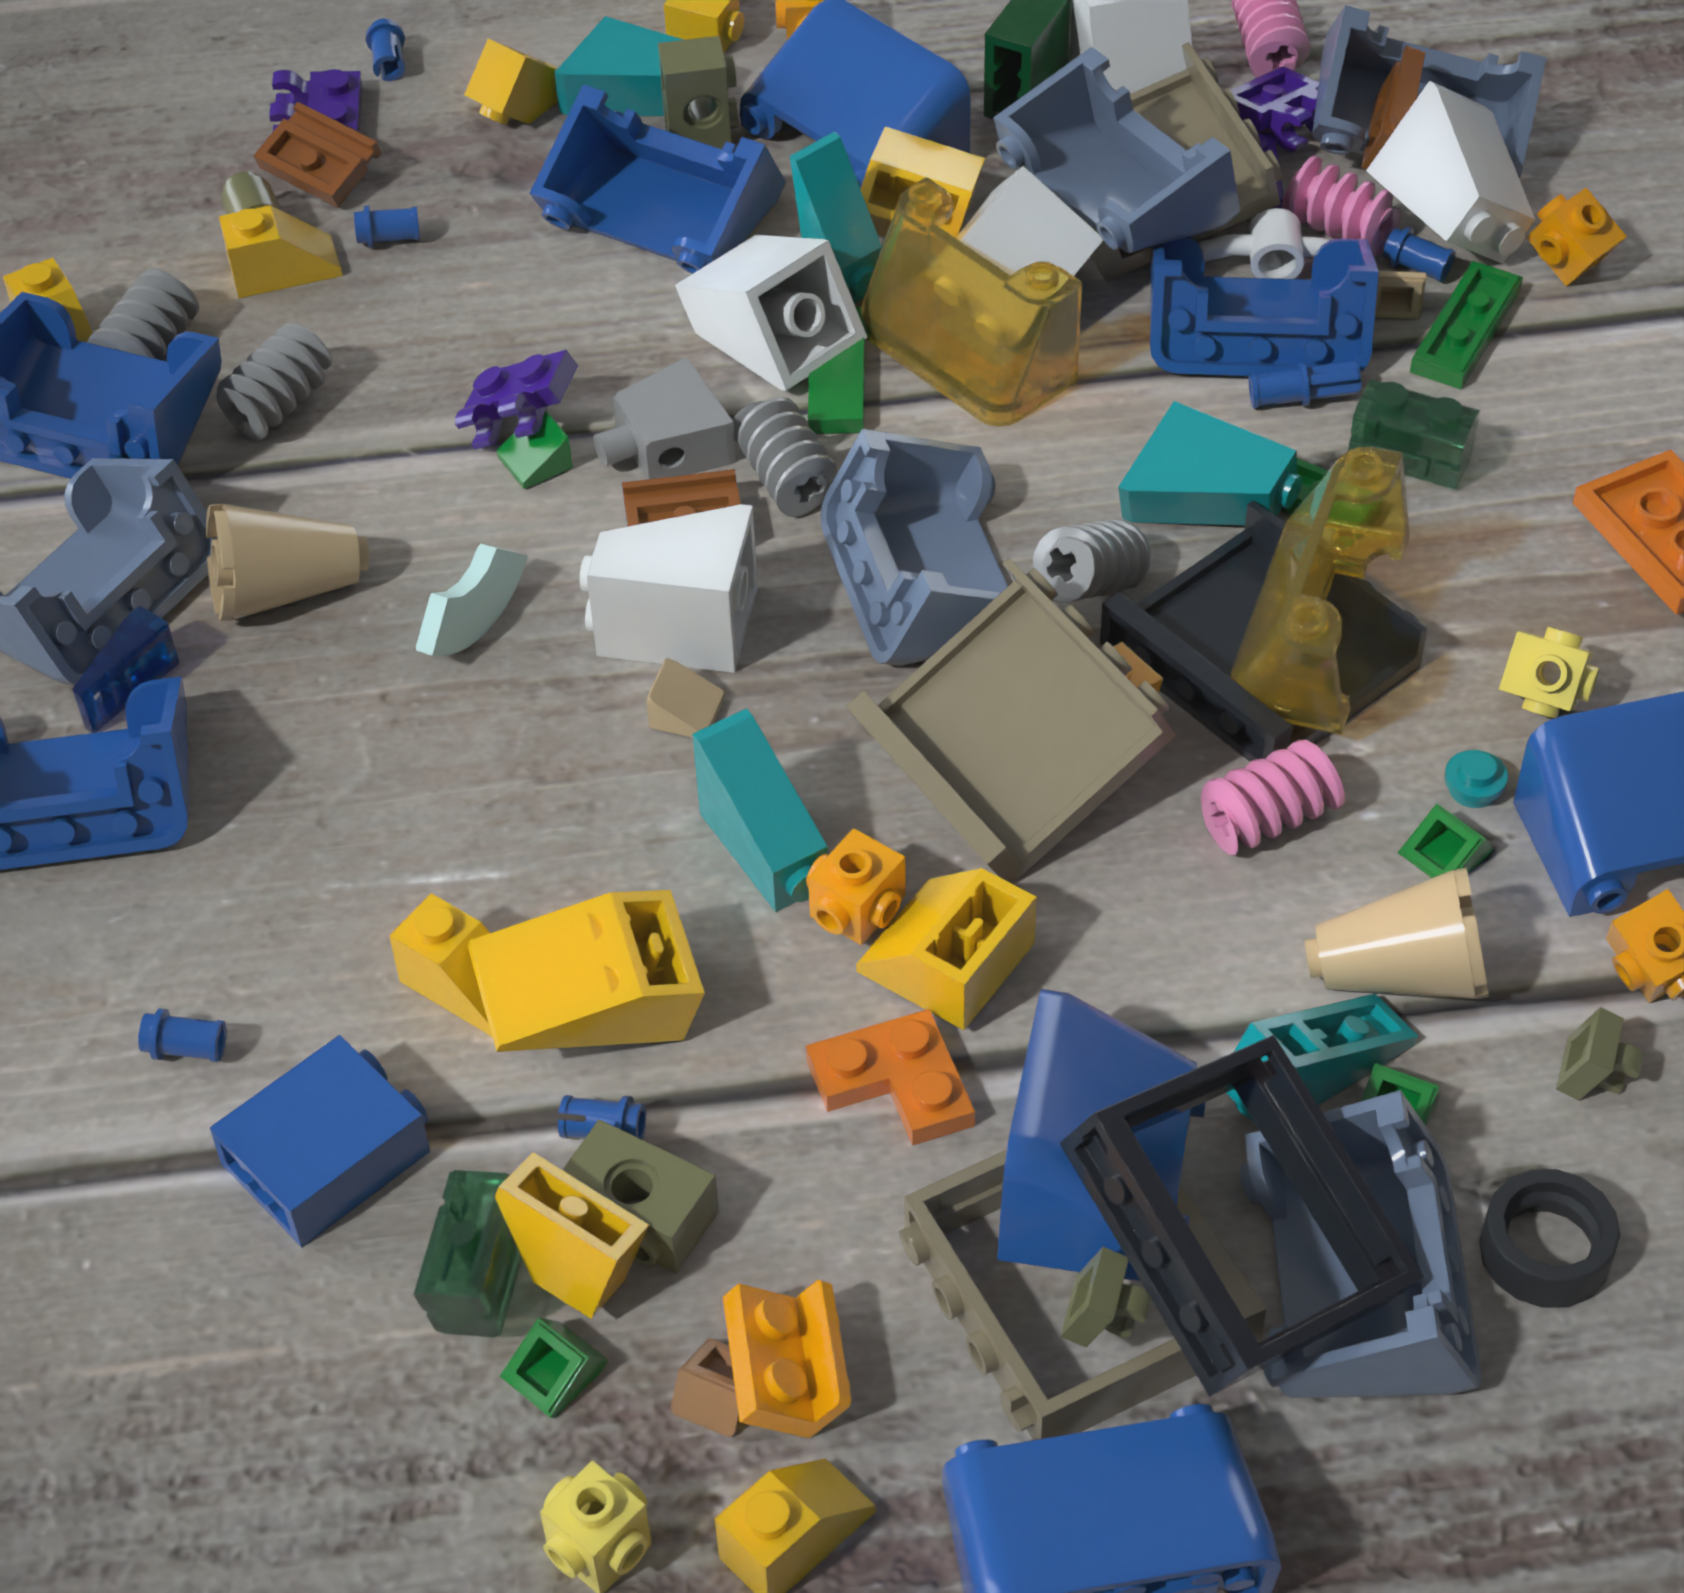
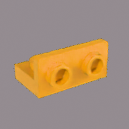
(787, 1358)

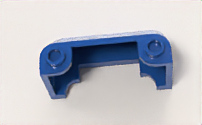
(855, 79)
(654, 185)
(1261, 322)
(92, 401)
(99, 788)
(1605, 798)
(1071, 1069)
(1112, 1511)

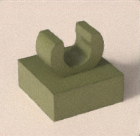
(1597, 1057)
(1103, 1301)

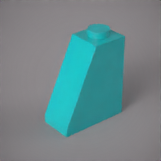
(618, 61)
(1206, 472)
(755, 808)

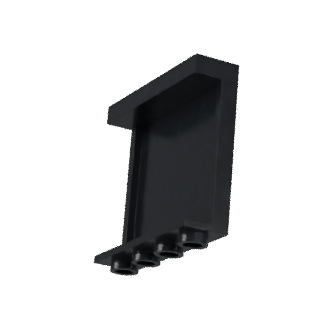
(1199, 619)

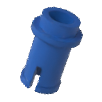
(386, 41)
(386, 225)
(1418, 254)
(181, 1036)
(623, 1115)

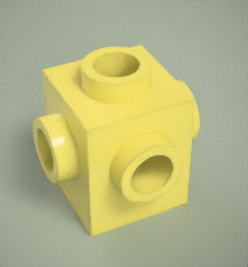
(1526, 667)
(596, 1526)

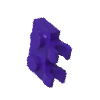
(328, 92)
(1278, 103)
(516, 390)

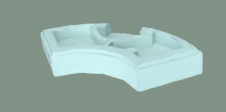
(473, 604)

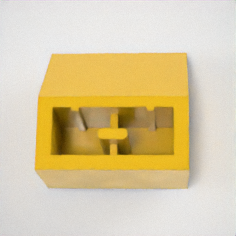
(905, 160)
(954, 944)

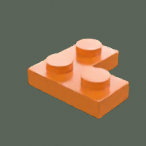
(898, 1059)

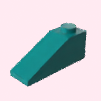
(835, 210)
(1333, 1043)

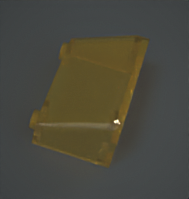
(966, 325)
(1293, 631)

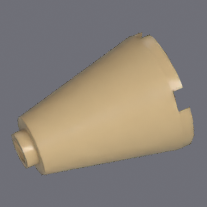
(277, 559)
(1405, 943)

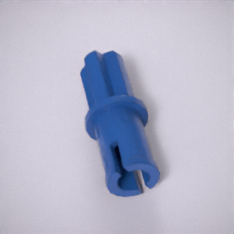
(1304, 383)

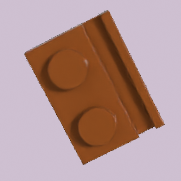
(1393, 101)
(317, 155)
(679, 496)

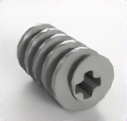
(148, 315)
(273, 380)
(785, 454)
(1093, 559)

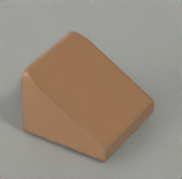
(707, 1389)

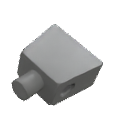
(669, 425)

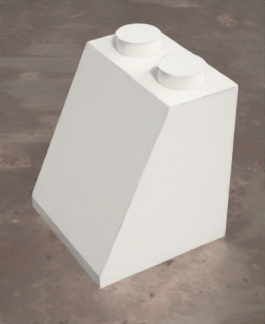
(1135, 35)
(1456, 174)
(1028, 225)
(771, 304)
(674, 589)

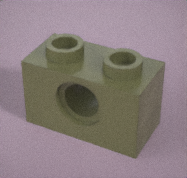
(696, 90)
(677, 1194)

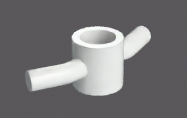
(1271, 242)

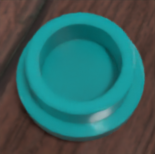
(1475, 778)

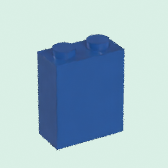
(322, 1139)

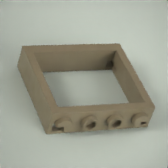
(978, 1192)

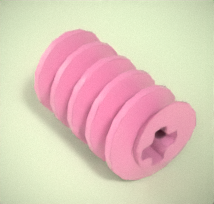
(1271, 34)
(1339, 207)
(1269, 793)

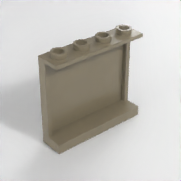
(1190, 112)
(1019, 725)

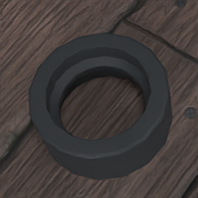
(1562, 1195)

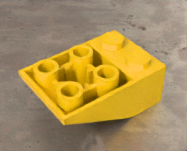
(590, 975)

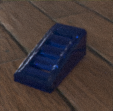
(133, 655)

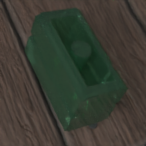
(1428, 430)
(469, 1259)

